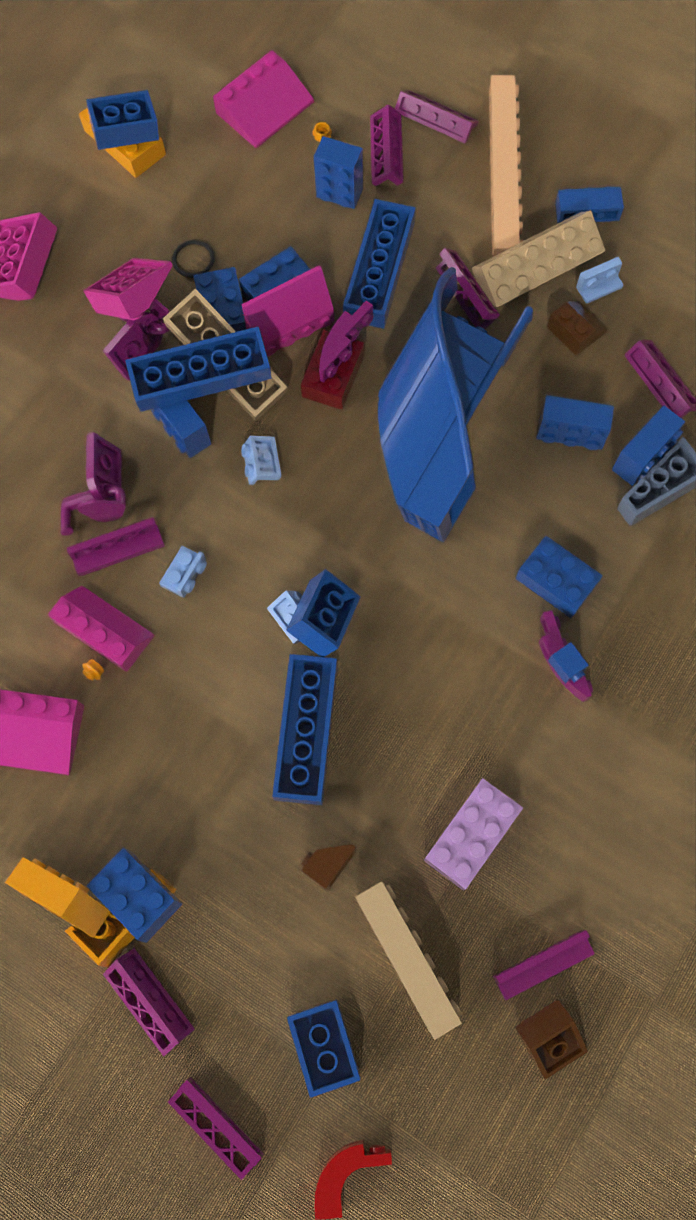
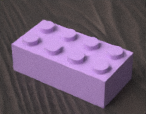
(473, 834)

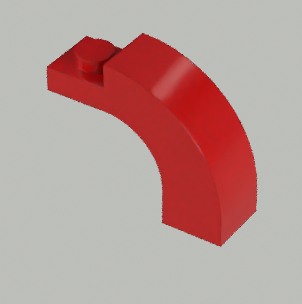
(337, 1169)

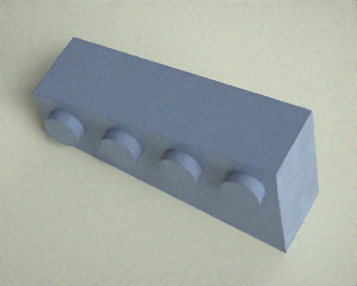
(662, 485)

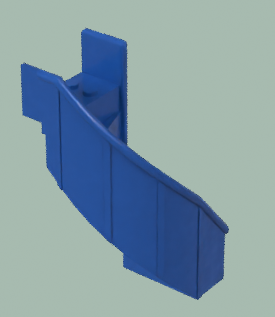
(429, 405)

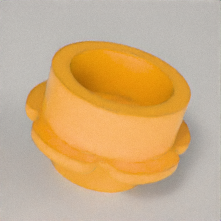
(321, 129)
(92, 670)

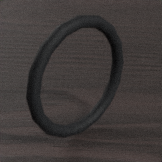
(190, 242)

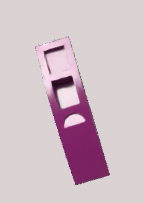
(339, 341)
(552, 643)

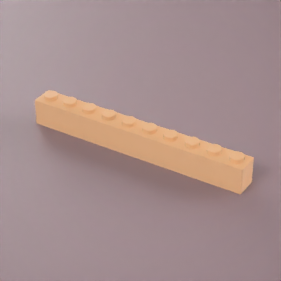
(504, 163)

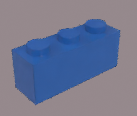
(603, 202)

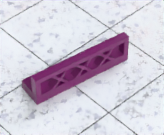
(435, 115)
(390, 143)
(471, 290)
(661, 378)
(116, 546)
(544, 964)
(151, 999)
(222, 1122)

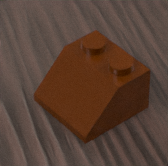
(575, 326)
(327, 864)
(551, 1039)

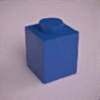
(568, 663)

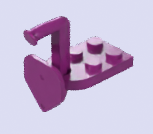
(137, 337)
(105, 497)

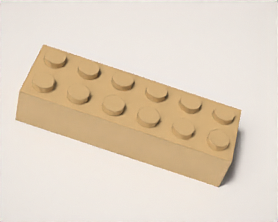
(539, 258)
(196, 321)
(408, 960)

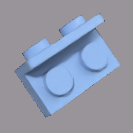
(600, 280)
(261, 459)
(183, 571)
(283, 610)

